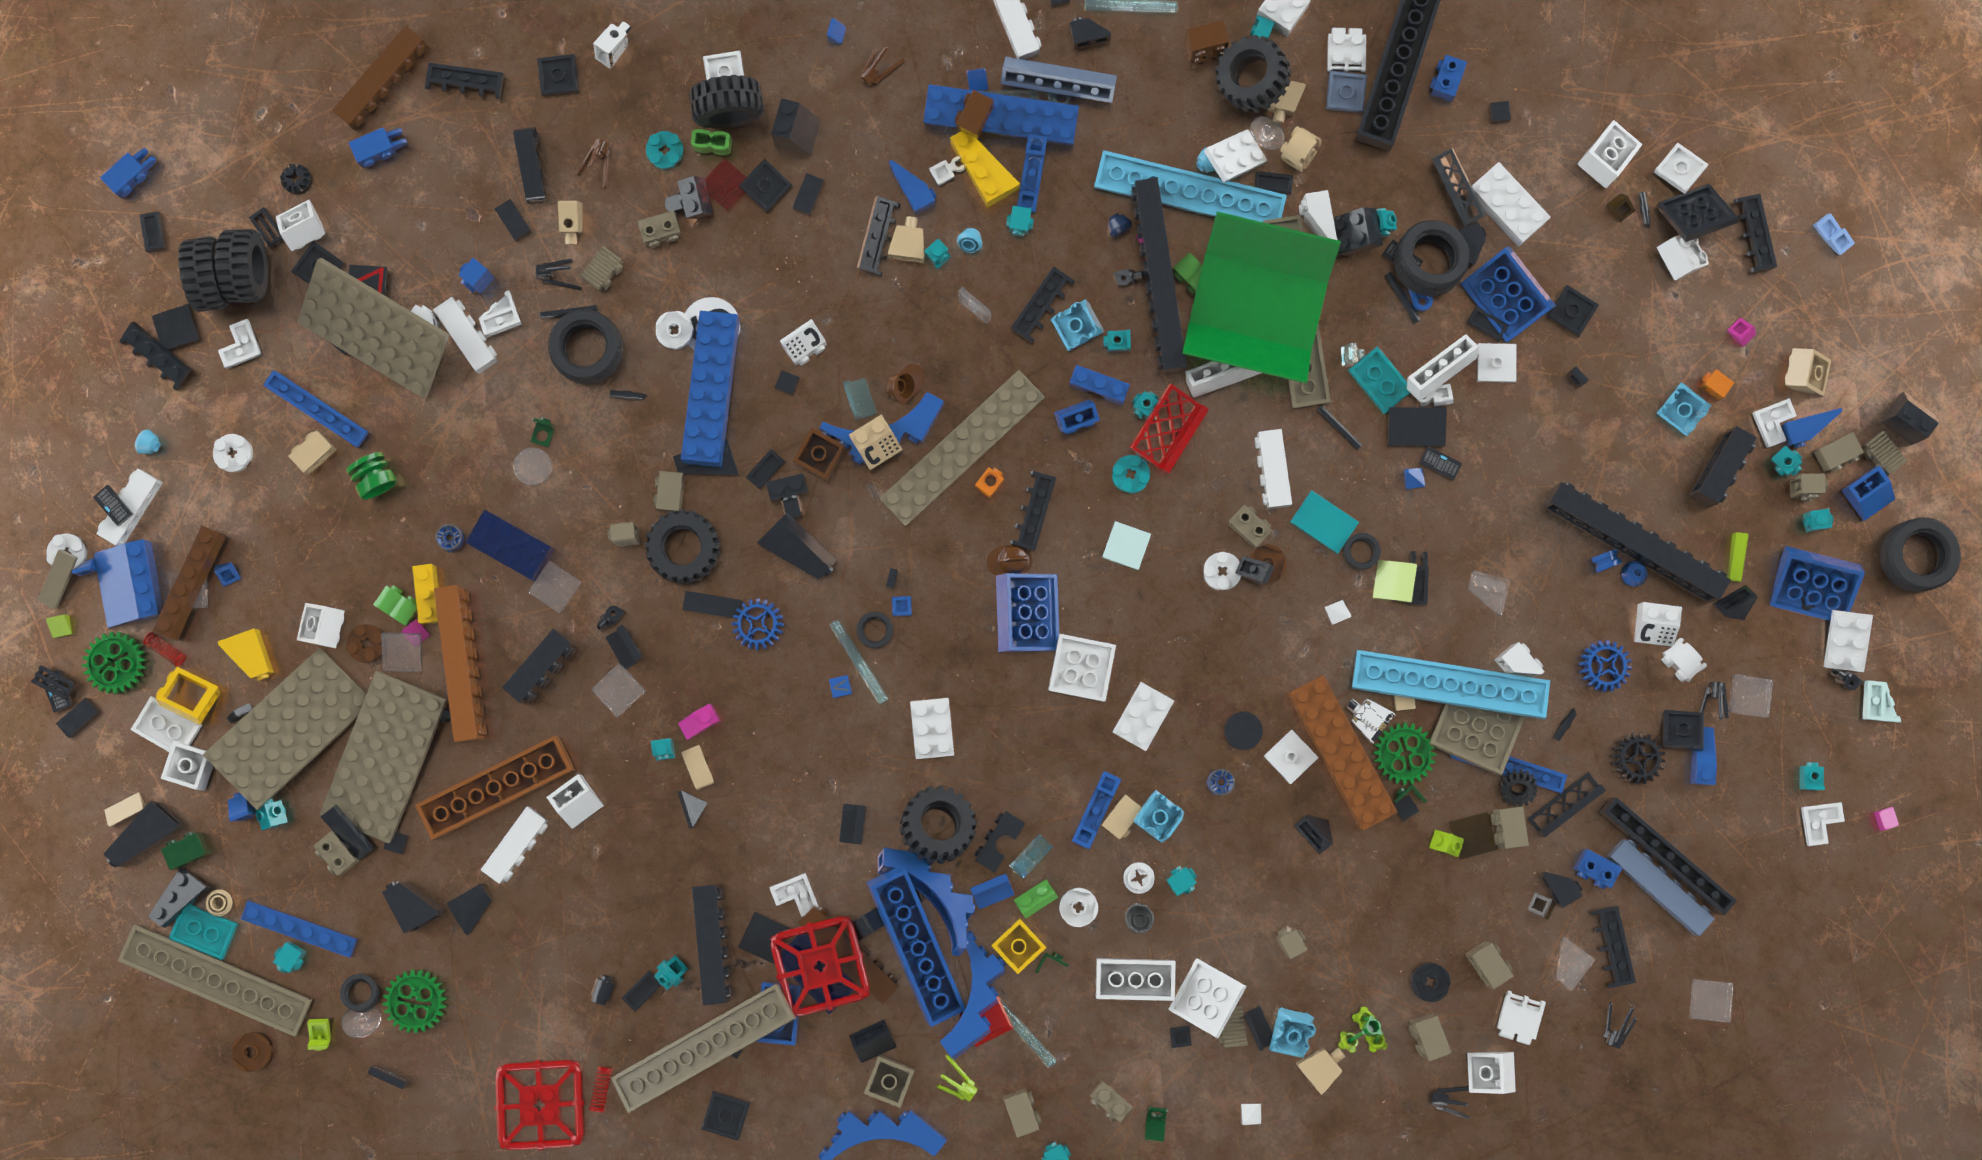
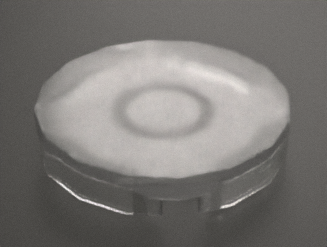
(532, 466)

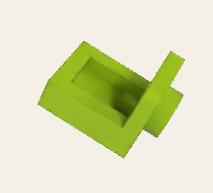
(1446, 843)
(318, 1034)

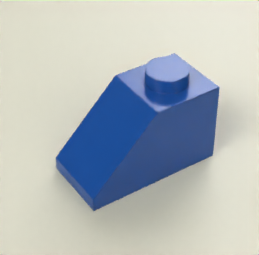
(240, 808)

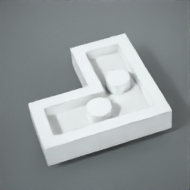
(245, 345)
(1769, 421)
(1815, 821)
(795, 888)

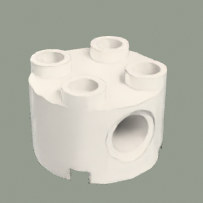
(1684, 660)

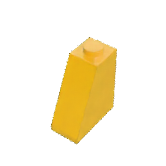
(249, 653)

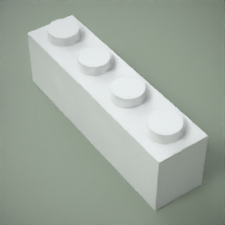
(1018, 28)
(465, 335)
(1442, 367)
(1215, 376)
(1274, 469)
(137, 496)
(514, 845)

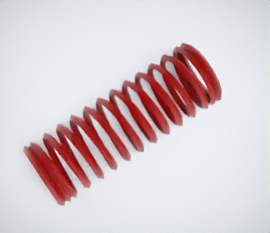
(177, 658)
(608, 1071)

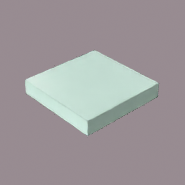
(1126, 545)

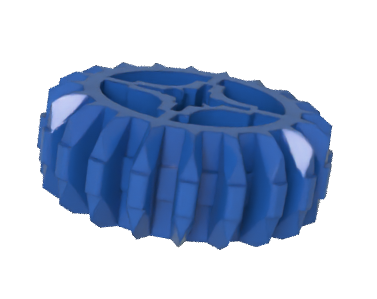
(763, 616)
(1612, 671)

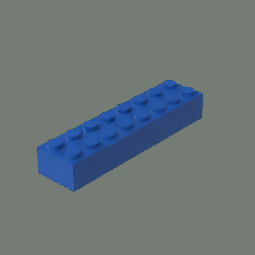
(1009, 116)
(710, 389)
(916, 946)

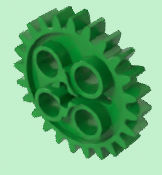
(105, 648)
(1421, 749)
(411, 1019)

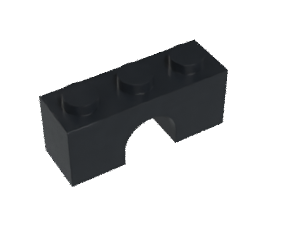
(1006, 825)

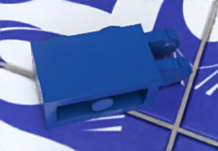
(376, 146)
(128, 172)

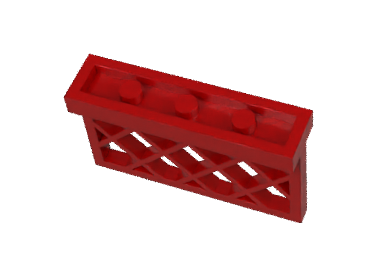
(1182, 436)

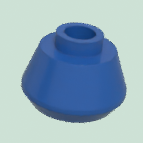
(1631, 576)

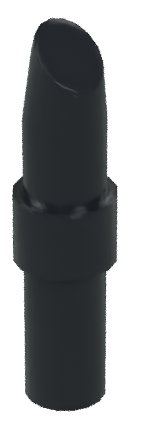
(1644, 209)
(627, 395)
(1565, 725)

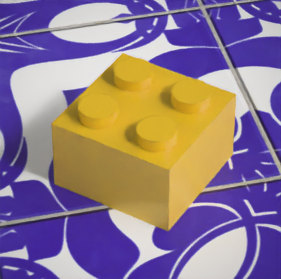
(1018, 946)

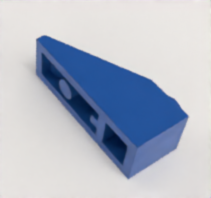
(914, 189)
(1804, 429)
(1704, 762)

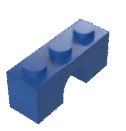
(1106, 386)

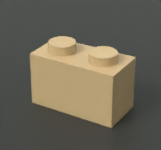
(312, 452)
(1121, 817)

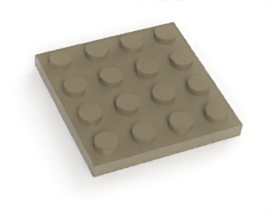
(1477, 736)

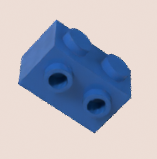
(1448, 77)
(475, 276)
(1077, 416)
(1597, 869)

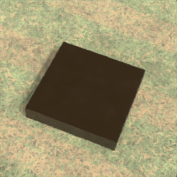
(1476, 833)

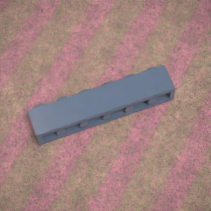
(1058, 79)
(1660, 887)

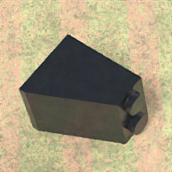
(795, 127)
(1910, 420)
(411, 906)

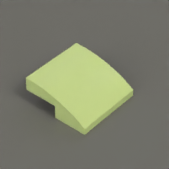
(1394, 581)

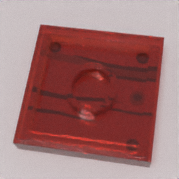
(724, 183)

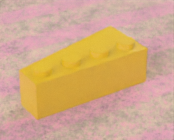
(984, 170)

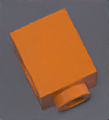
(1716, 384)
(990, 490)

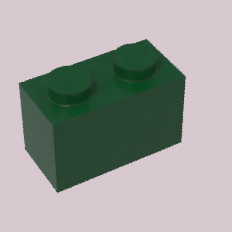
(185, 851)

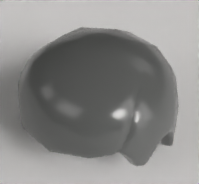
(1139, 918)

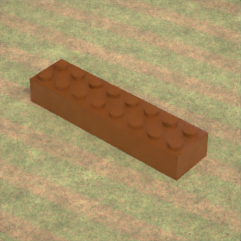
(459, 664)
(1342, 753)
(495, 787)

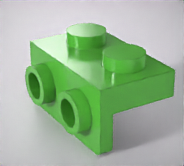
(1035, 898)

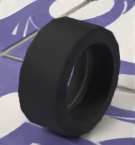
(1347, 551)
(875, 644)
(349, 982)

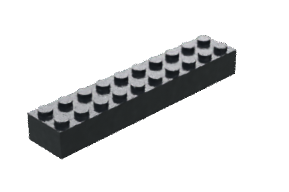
(1396, 72)
(1159, 274)
(1636, 542)

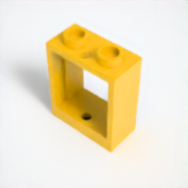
(204, 705)

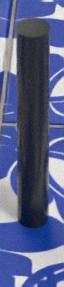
(1402, 297)
(559, 313)
(1339, 427)

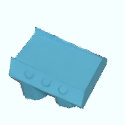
(1077, 324)
(1684, 409)
(1159, 816)
(1292, 1033)

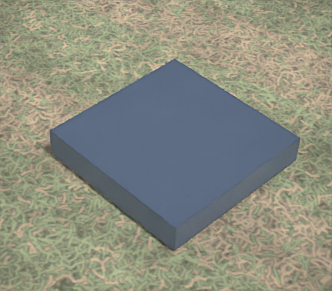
(1346, 92)

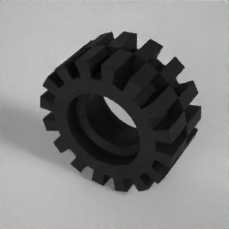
(1522, 797)

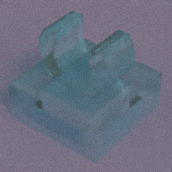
(1350, 354)

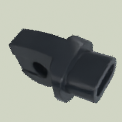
(1131, 277)
(608, 620)
(1845, 677)

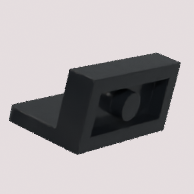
(624, 647)
(852, 824)
(1258, 1027)
(872, 1041)

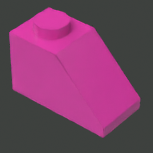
(699, 721)

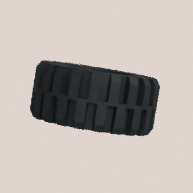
(1241, 55)
(726, 101)
(241, 265)
(199, 274)
(664, 528)
(949, 803)

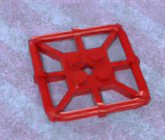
(826, 954)
(529, 1097)

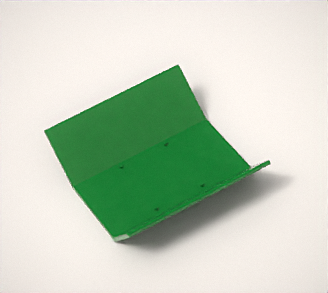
(1260, 297)

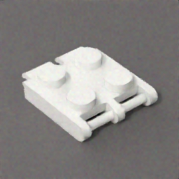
(1346, 49)
(1520, 1018)

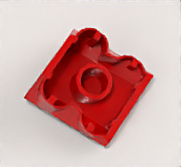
(999, 1022)

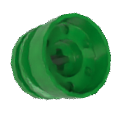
(371, 476)

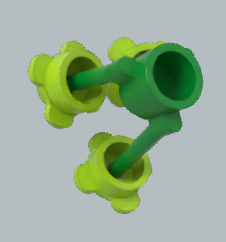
(1369, 1027)

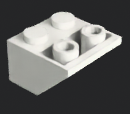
(1682, 257)
(1518, 661)
(575, 801)

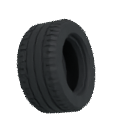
(1449, 240)
(566, 328)
(1946, 546)

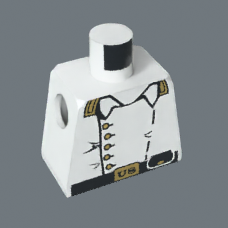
(611, 44)
(1369, 718)

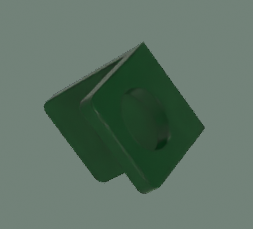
(545, 425)
(1403, 791)
(1054, 956)
(1155, 1124)

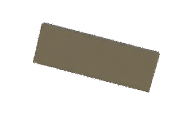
(57, 579)

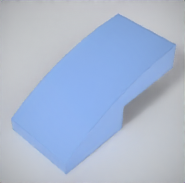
(1833, 235)

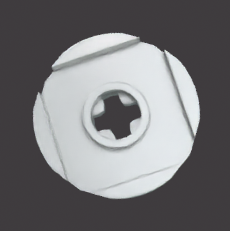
(674, 319)
(241, 459)
(65, 541)
(1211, 571)
(1069, 913)

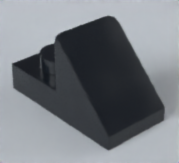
(1254, 570)

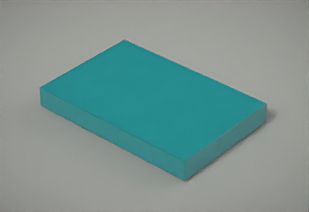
(1380, 380)
(1324, 522)
(203, 931)

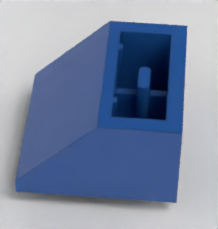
(1869, 492)

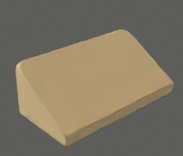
(124, 810)

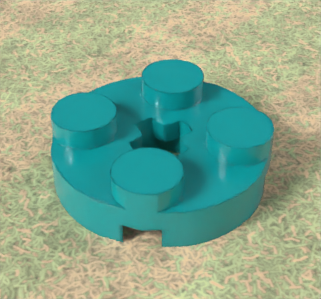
(672, 157)
(1135, 464)

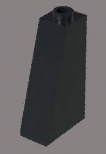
(798, 547)
(145, 832)

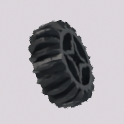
(1637, 751)

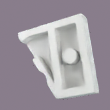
(500, 316)

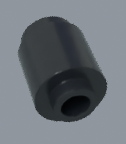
(602, 989)

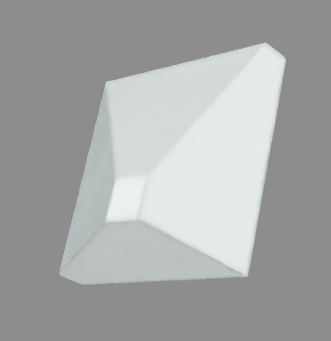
(1337, 612)
(1250, 1114)

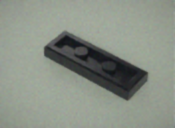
(711, 604)
(347, 832)

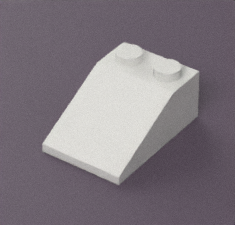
(1609, 154)
(1318, 214)

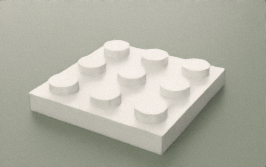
(1082, 667)
(1207, 998)

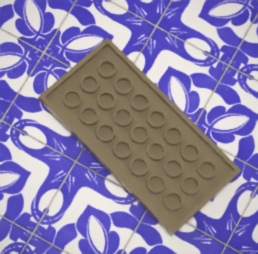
(372, 328)
(287, 729)
(384, 755)

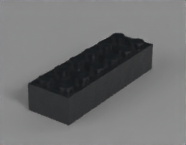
(711, 944)

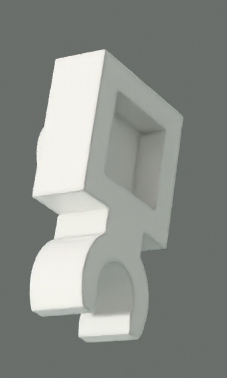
(943, 171)
(1439, 396)

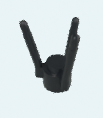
(546, 271)
(1717, 691)
(1617, 1038)
(1440, 1099)

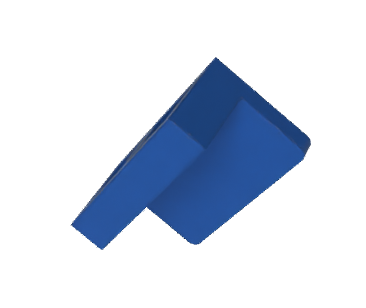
(992, 891)

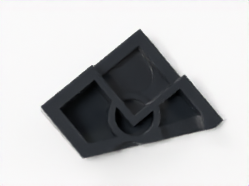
(470, 907)

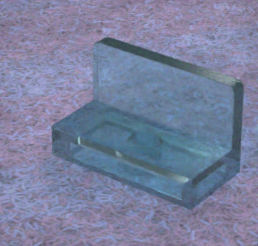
(860, 398)

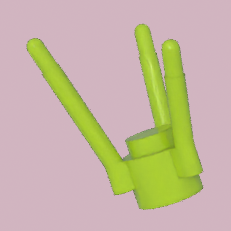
(965, 1090)

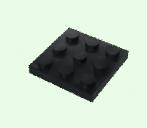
(1697, 212)

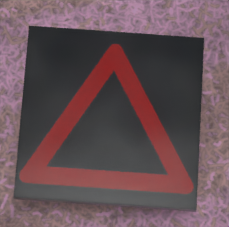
(370, 275)

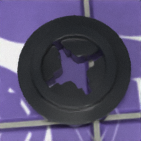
(300, 184)

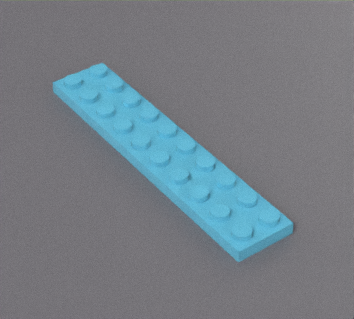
(1189, 189)
(1451, 684)

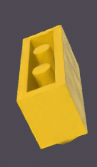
(425, 581)

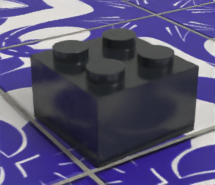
(1358, 231)

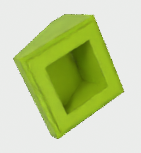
(59, 625)

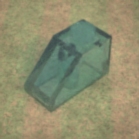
(1031, 856)

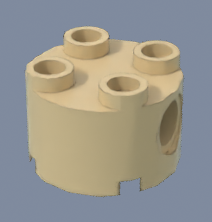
(1300, 149)

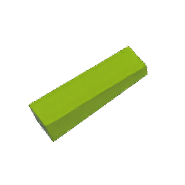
(1737, 556)

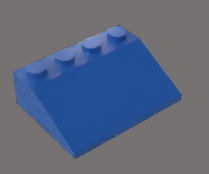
(1508, 293)
(1825, 580)
(129, 583)
(1027, 612)

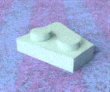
(1878, 702)

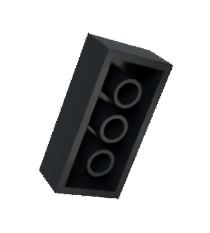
(1723, 466)
(540, 667)

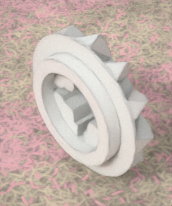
(1147, 881)

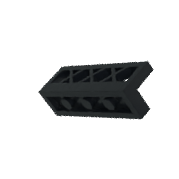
(1454, 189)
(1571, 810)

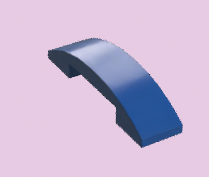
(1032, 171)
(1096, 810)

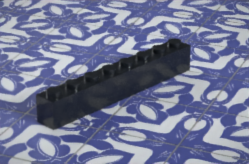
(1667, 856)

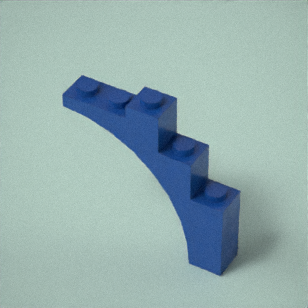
(914, 425)
(936, 887)
(971, 1026)
(881, 1126)

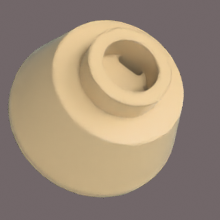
(219, 902)

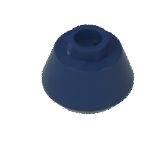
(1118, 225)

